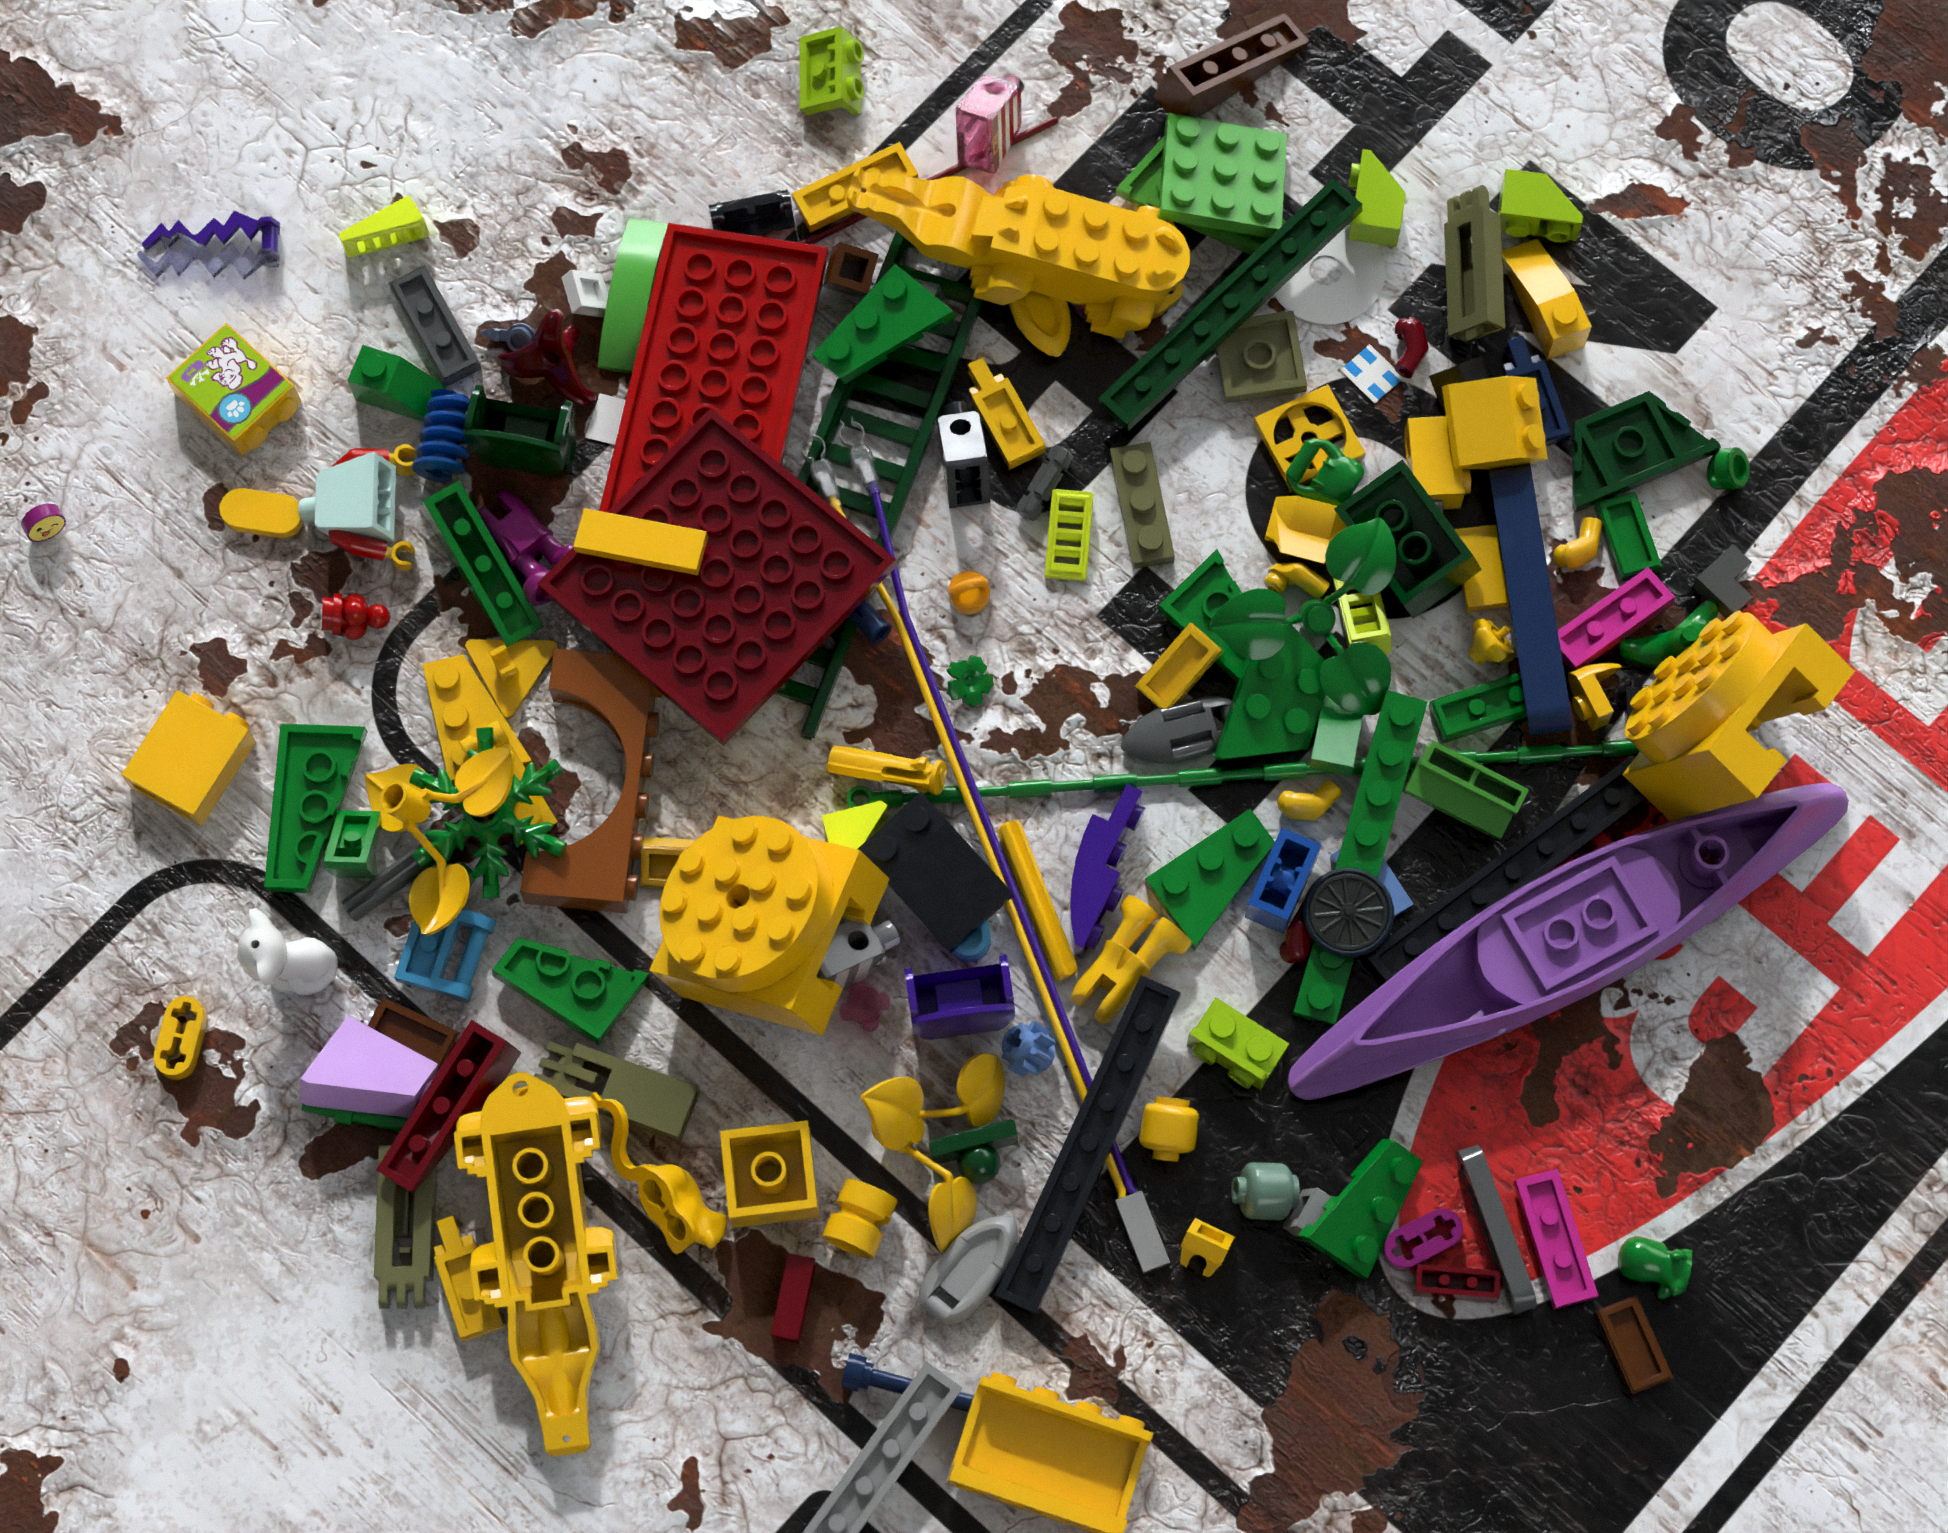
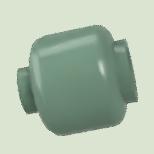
(1266, 1191)

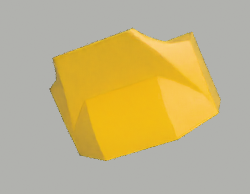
(1303, 527)

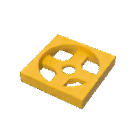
(1294, 412)

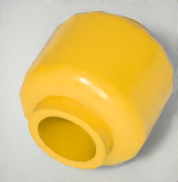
(1169, 1128)

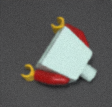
(358, 503)

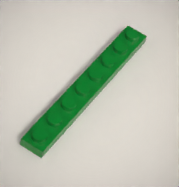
(1365, 840)

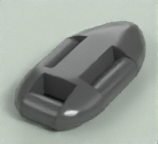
(1177, 732)

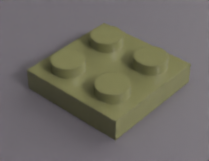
(1262, 359)

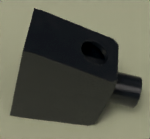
(963, 447)

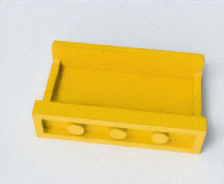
(1049, 1455)

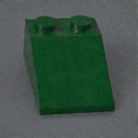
(1428, 549)

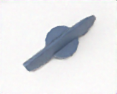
(516, 337)

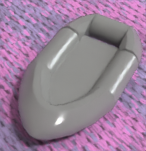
(969, 1269)

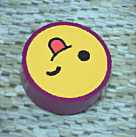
(43, 522)

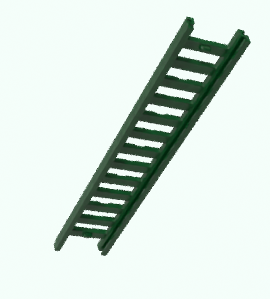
(901, 475)

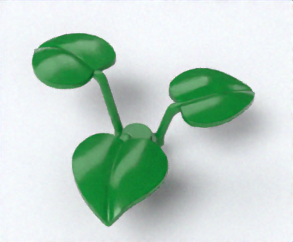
(1359, 675)

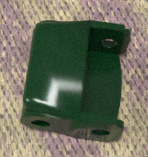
(520, 435)

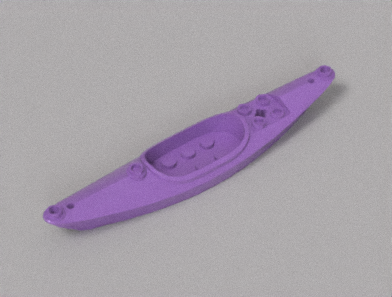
(1567, 936)

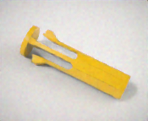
(888, 768)

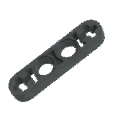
(1496, 1229)

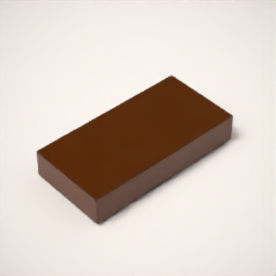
(414, 1031)
(1633, 1345)

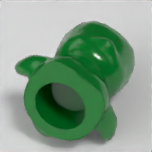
(1651, 1261)

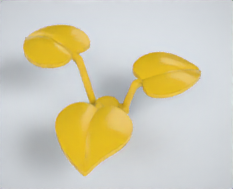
(483, 787)
(899, 1124)

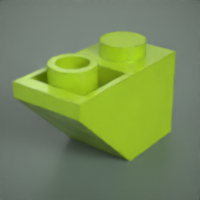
(1381, 202)
(1536, 207)

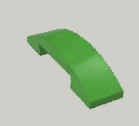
(630, 294)

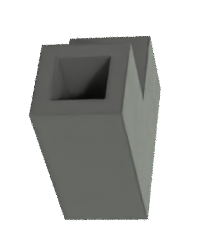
(1721, 583)

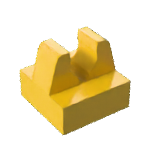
(1207, 1242)

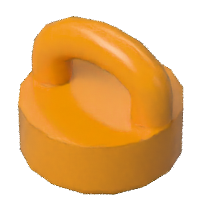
(969, 592)

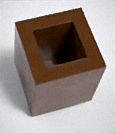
(850, 270)

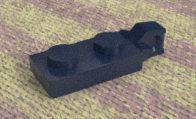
(1524, 365)

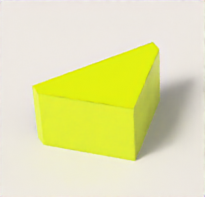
(855, 825)

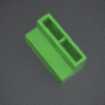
(1465, 790)

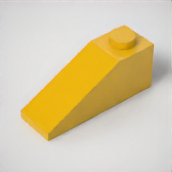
(1546, 299)

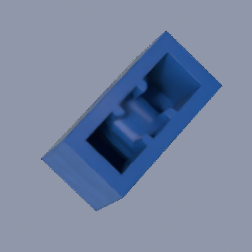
(1282, 880)

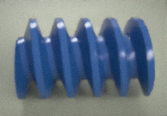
(442, 437)

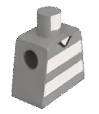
(857, 952)

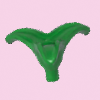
(1655, 649)

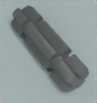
(1044, 482)

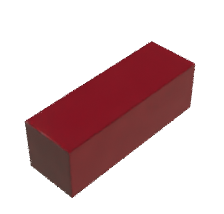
(1456, 1283)
(793, 1298)

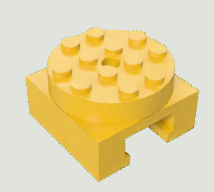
(1708, 699)
(755, 917)

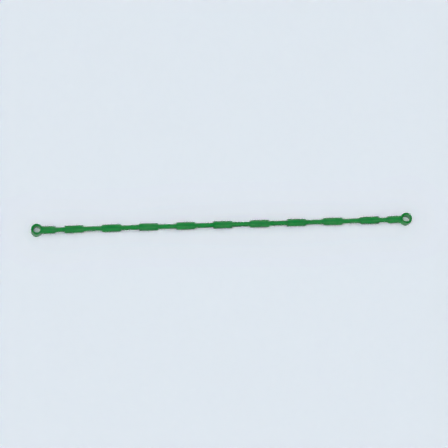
(1215, 776)

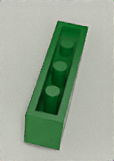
(480, 563)

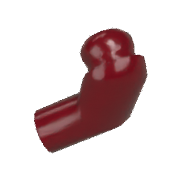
(1416, 345)
(1297, 942)

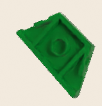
(1274, 702)

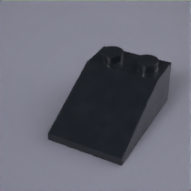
(936, 872)

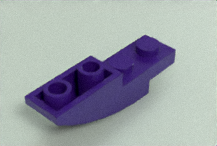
(1093, 882)

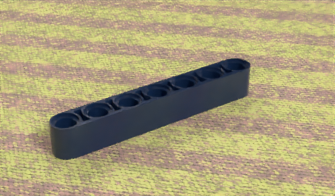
(1530, 600)

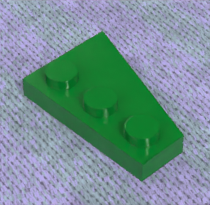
(884, 320)
(573, 989)
(1365, 1211)

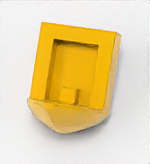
(1589, 699)

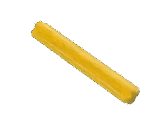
(1037, 900)

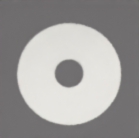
(1347, 298)

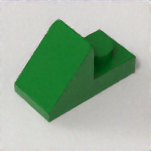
(353, 844)

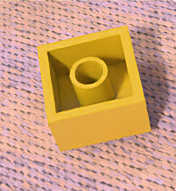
(769, 1174)

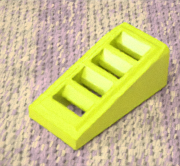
(384, 229)
(1071, 501)
(1377, 632)

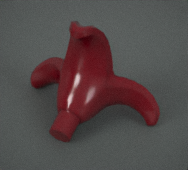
(550, 357)

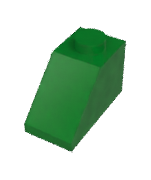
(391, 383)

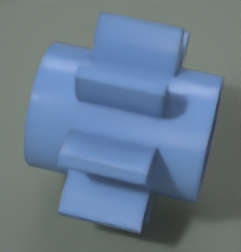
(1028, 1049)

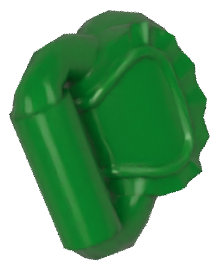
(1334, 480)

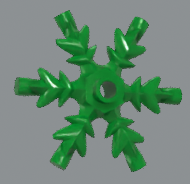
(504, 821)

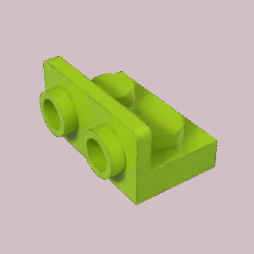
(830, 71)
(1236, 1044)

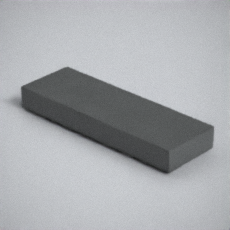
(435, 326)

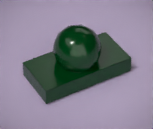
(975, 1149)

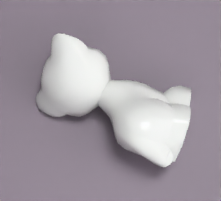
(287, 966)

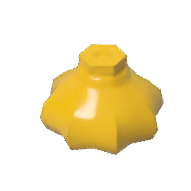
(1490, 643)

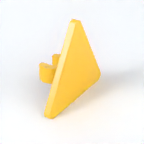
(510, 670)

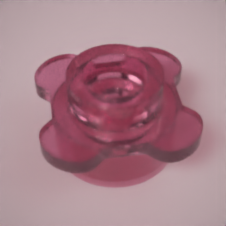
(862, 994)

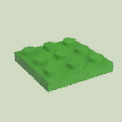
(1222, 176)

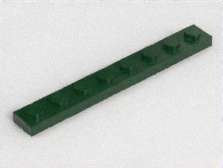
(1230, 304)

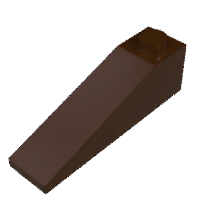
(1226, 68)

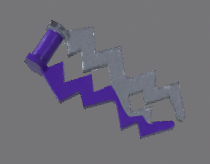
(196, 246)

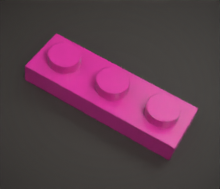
(1613, 619)
(1555, 1239)

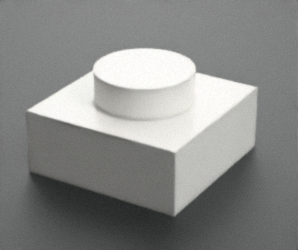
(586, 292)

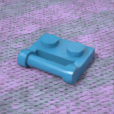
(428, 955)

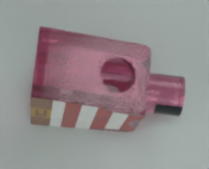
(988, 121)

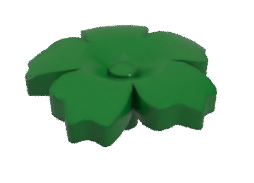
(970, 681)

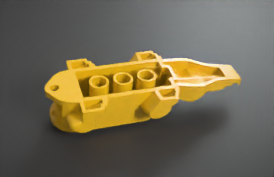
(1037, 243)
(542, 1249)

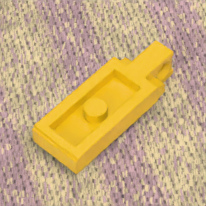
(1004, 416)
(453, 1264)

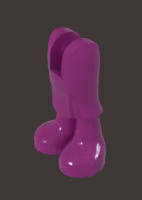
(521, 540)

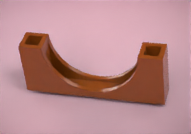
(600, 866)

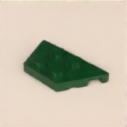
(1630, 448)

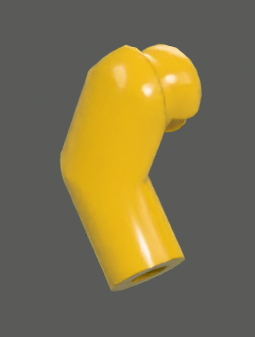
(1582, 549)
(1295, 574)
(1308, 806)

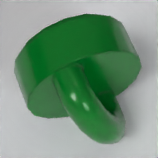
(1728, 469)

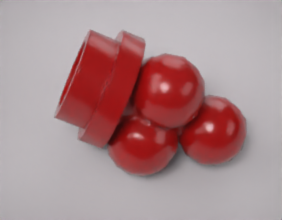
(352, 616)

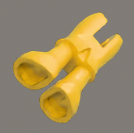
(1118, 967)

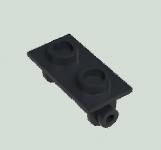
(754, 214)

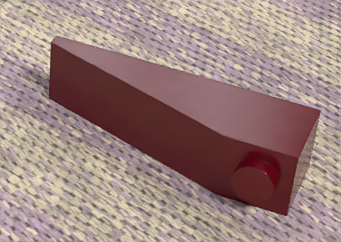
(459, 1088)

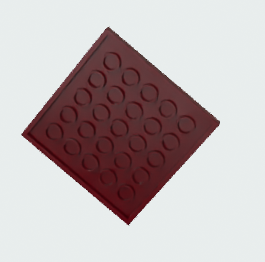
(768, 589)

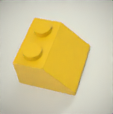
(1494, 423)

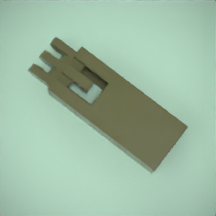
(1473, 268)
(649, 1097)
(404, 1216)

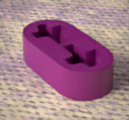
(1428, 1248)

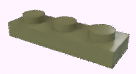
(1142, 505)

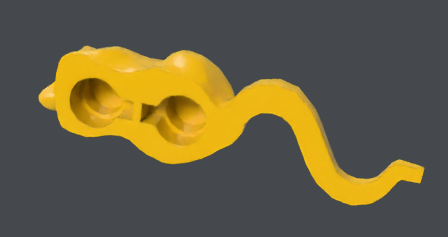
(665, 1191)

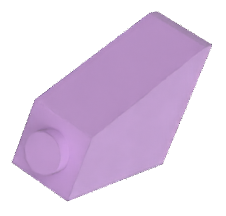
(366, 1073)

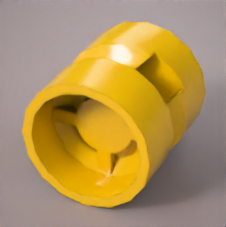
(859, 1219)

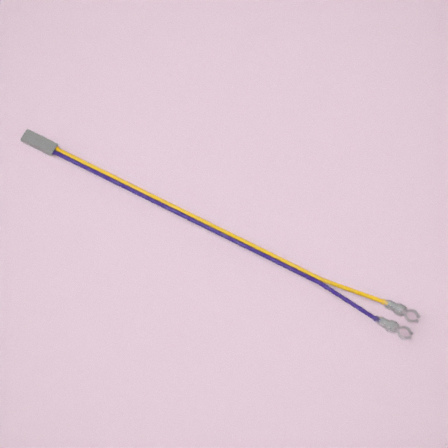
(1131, 1208)

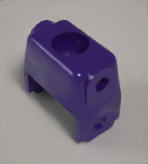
(960, 1001)

